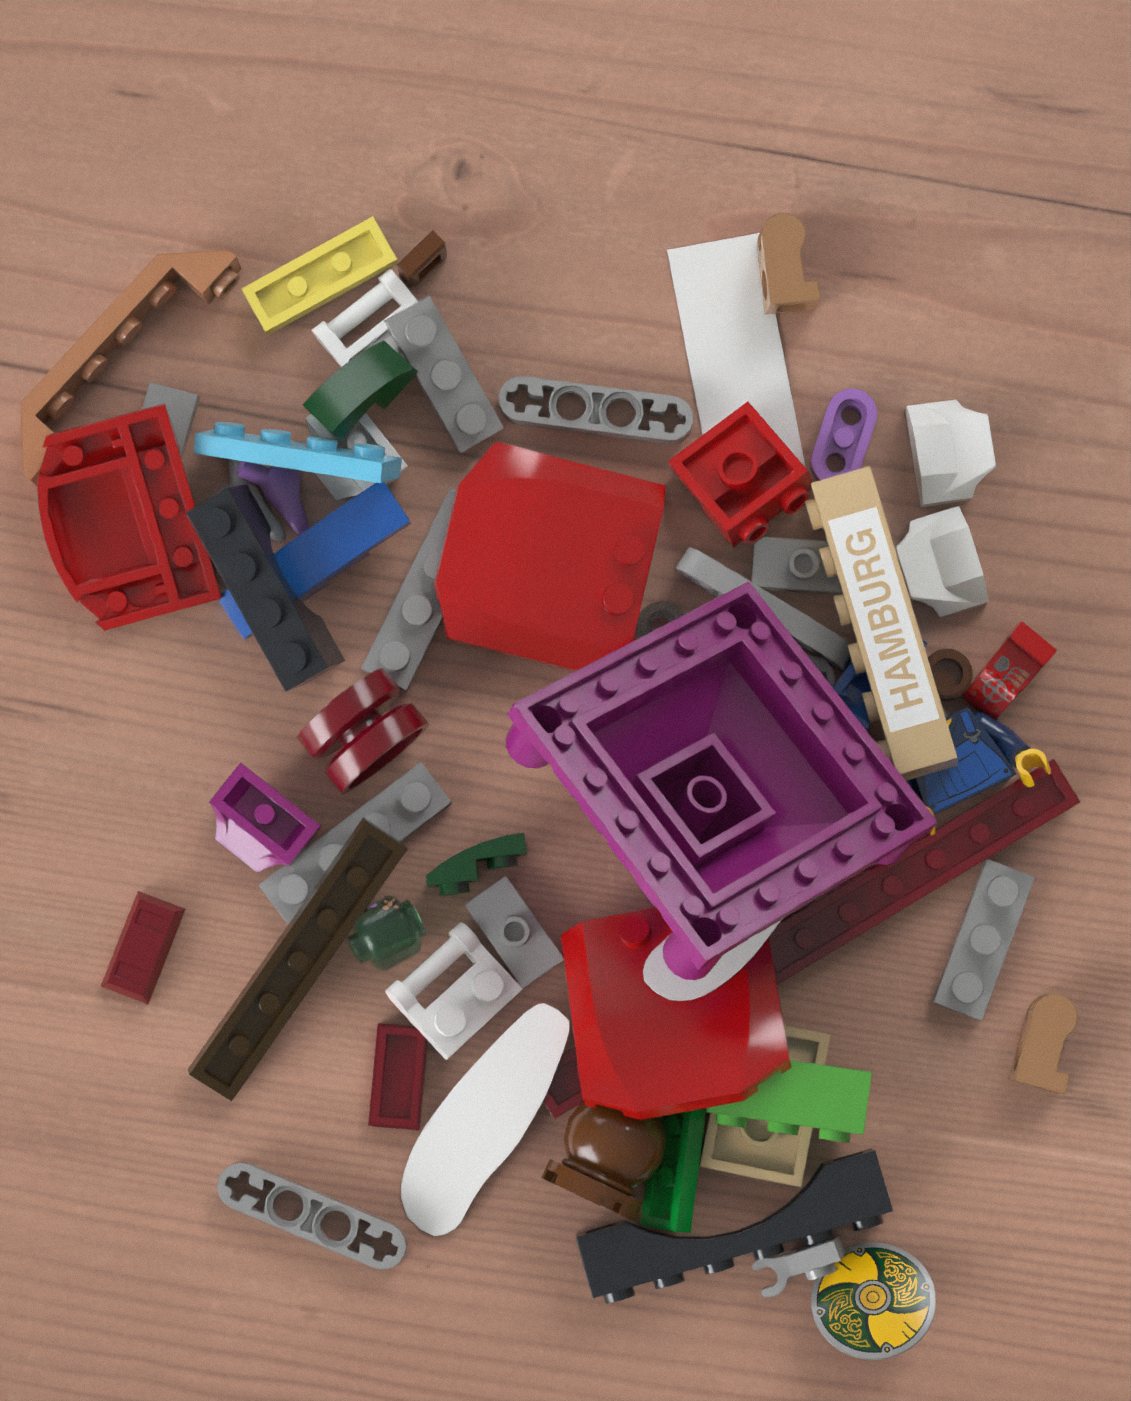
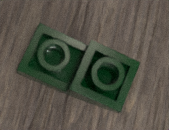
(350, 392)
(458, 871)

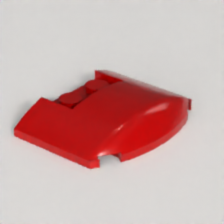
(119, 521)

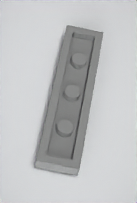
(415, 611)
(396, 810)

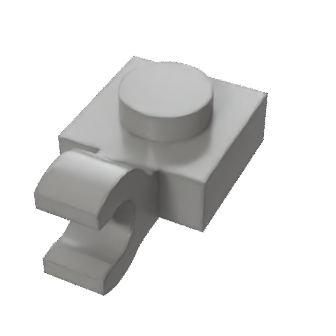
(813, 1260)

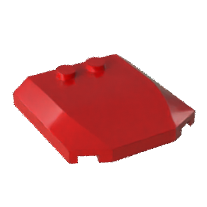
(546, 557)
(660, 1052)

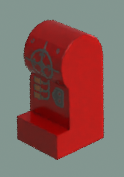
(1009, 671)

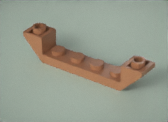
(204, 272)

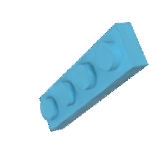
(317, 455)

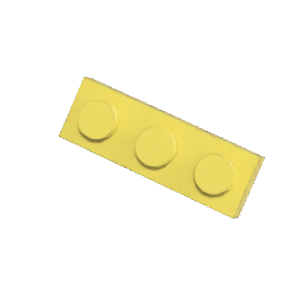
(320, 276)

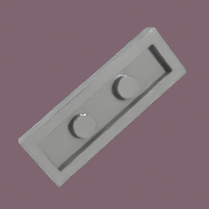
(444, 374)
(983, 939)

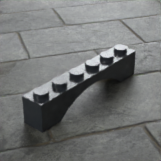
(836, 1195)

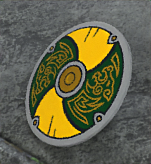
(874, 1302)

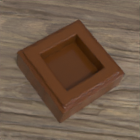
(422, 259)

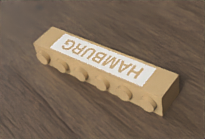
(883, 623)

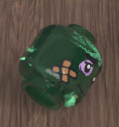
(387, 933)

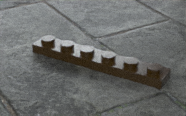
(297, 959)

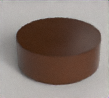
(951, 673)

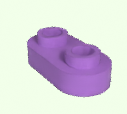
(841, 439)

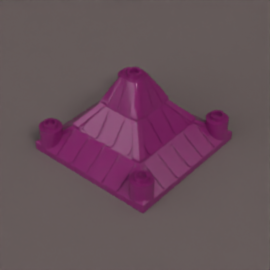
(720, 774)

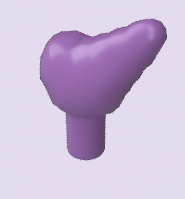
(280, 489)

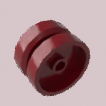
(357, 723)

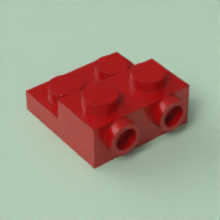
(742, 475)

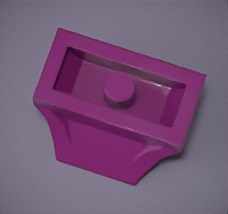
(259, 821)

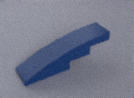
(332, 546)

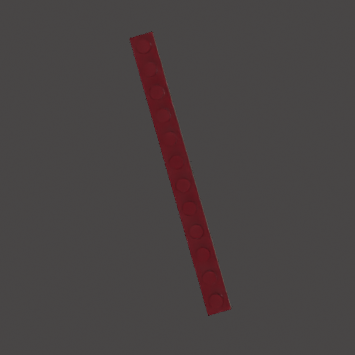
(887, 889)

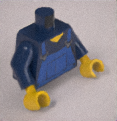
(985, 759)

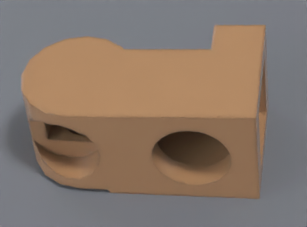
(782, 267)
(1041, 1043)

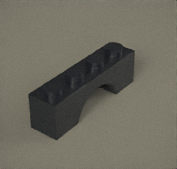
(241, 550)

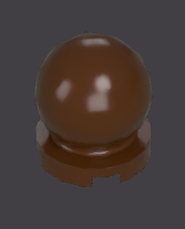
(608, 1157)

